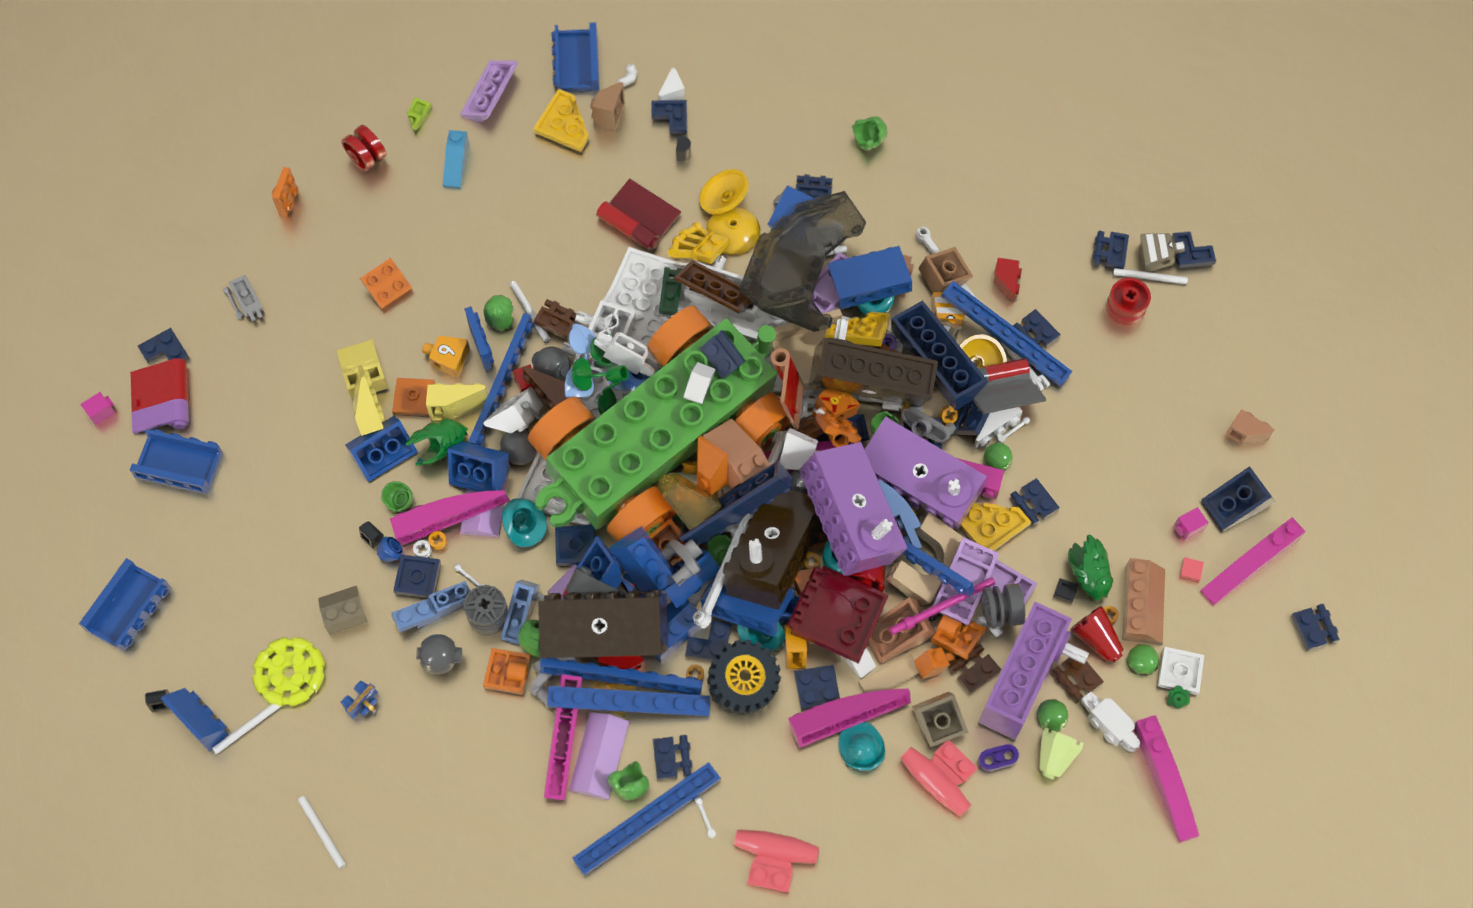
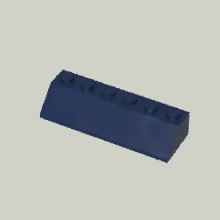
(927, 338)
(741, 501)

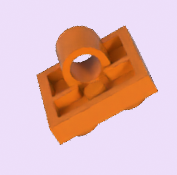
(284, 192)
(385, 283)
(835, 427)
(958, 637)
(507, 671)

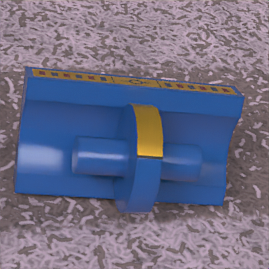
(363, 703)

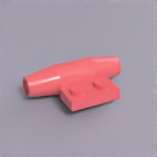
(942, 774)
(775, 854)

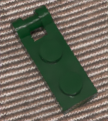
(670, 292)

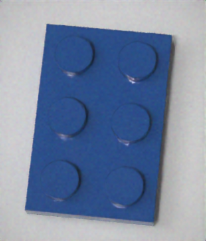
(479, 338)

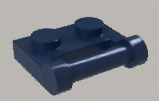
(973, 422)

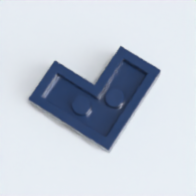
(674, 111)
(1193, 255)
(161, 344)
(708, 648)

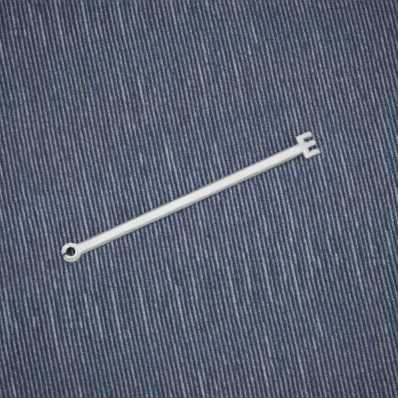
(932, 247)
(703, 617)

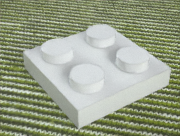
(1181, 669)

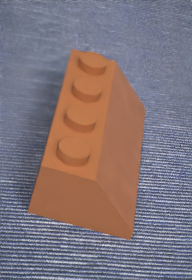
(1143, 602)

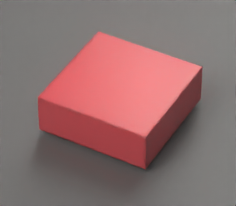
(1191, 569)

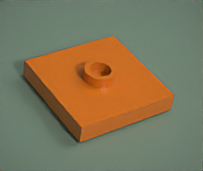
(411, 396)

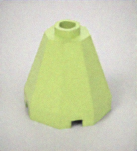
(1057, 753)

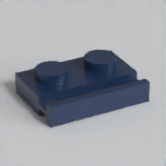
(722, 354)

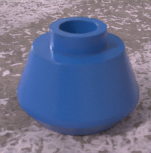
(389, 549)

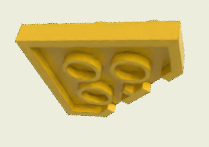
(563, 122)
(866, 330)
(993, 525)

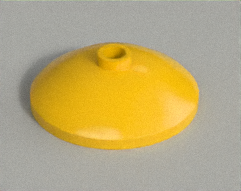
(724, 191)
(742, 235)
(984, 350)

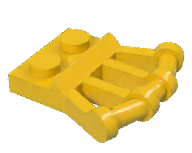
(701, 248)

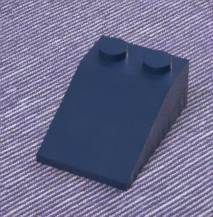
(1238, 499)

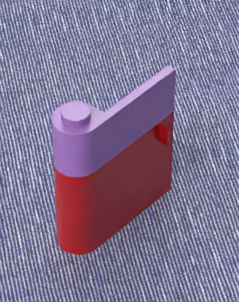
(160, 396)

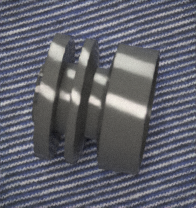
(1005, 605)
(488, 620)

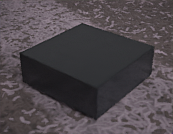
(1065, 590)

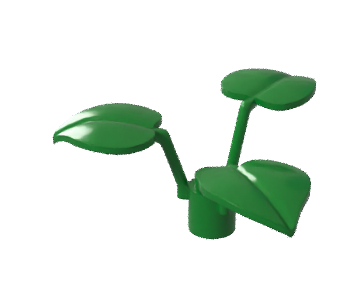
(582, 376)

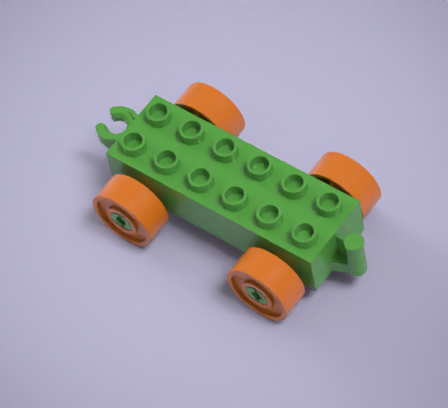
(615, 459)

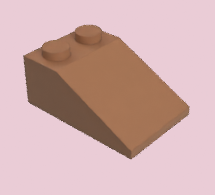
(744, 455)
(889, 646)

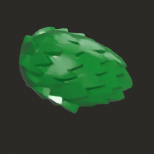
(441, 437)
(1091, 568)

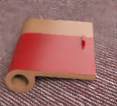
(792, 385)

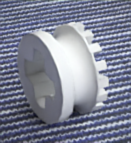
(419, 544)

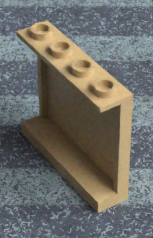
(801, 345)

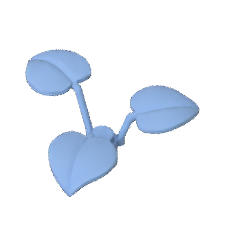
(580, 340)

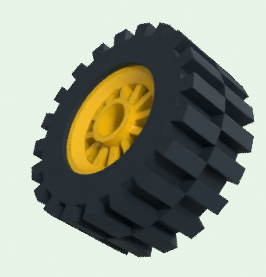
(723, 687)

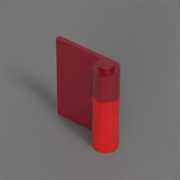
(639, 214)

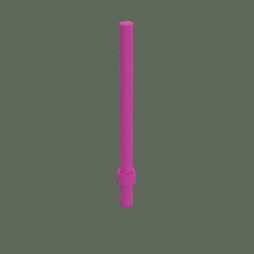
(909, 622)

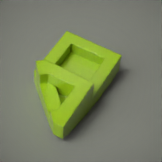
(418, 112)

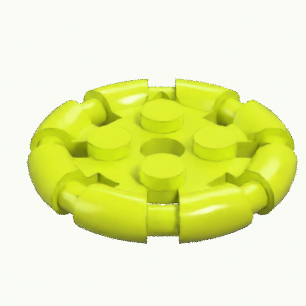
(288, 660)

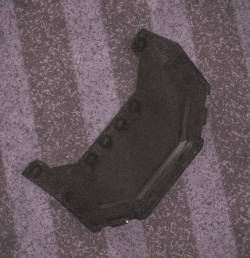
(792, 256)

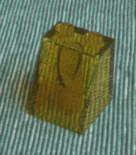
(688, 499)

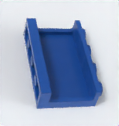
(576, 59)
(870, 277)
(178, 461)
(124, 605)
(747, 613)

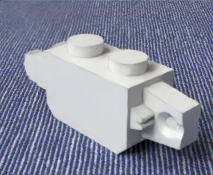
(628, 352)
(1111, 721)

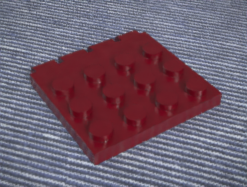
(837, 613)

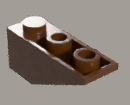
(545, 386)

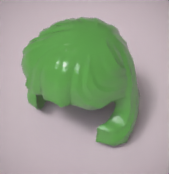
(869, 132)
(499, 312)
(529, 637)
(629, 782)

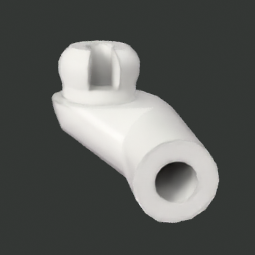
(630, 75)
(996, 631)

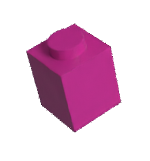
(98, 408)
(1191, 523)

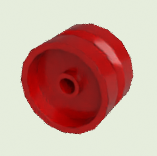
(364, 148)
(1128, 301)

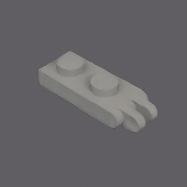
(246, 297)

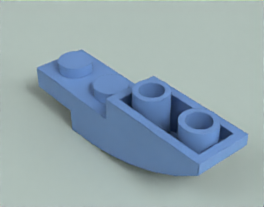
(904, 514)
(429, 610)

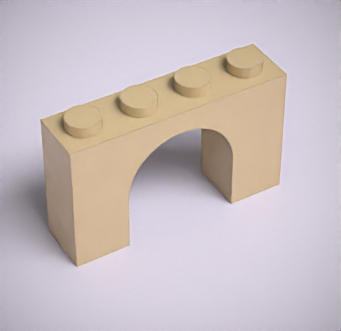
(944, 543)

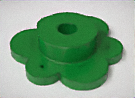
(1178, 692)

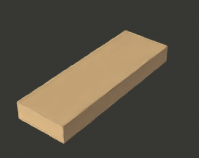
(890, 676)

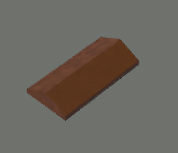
(713, 286)

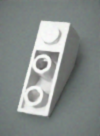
(997, 424)

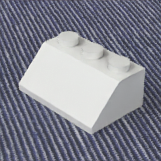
(511, 414)

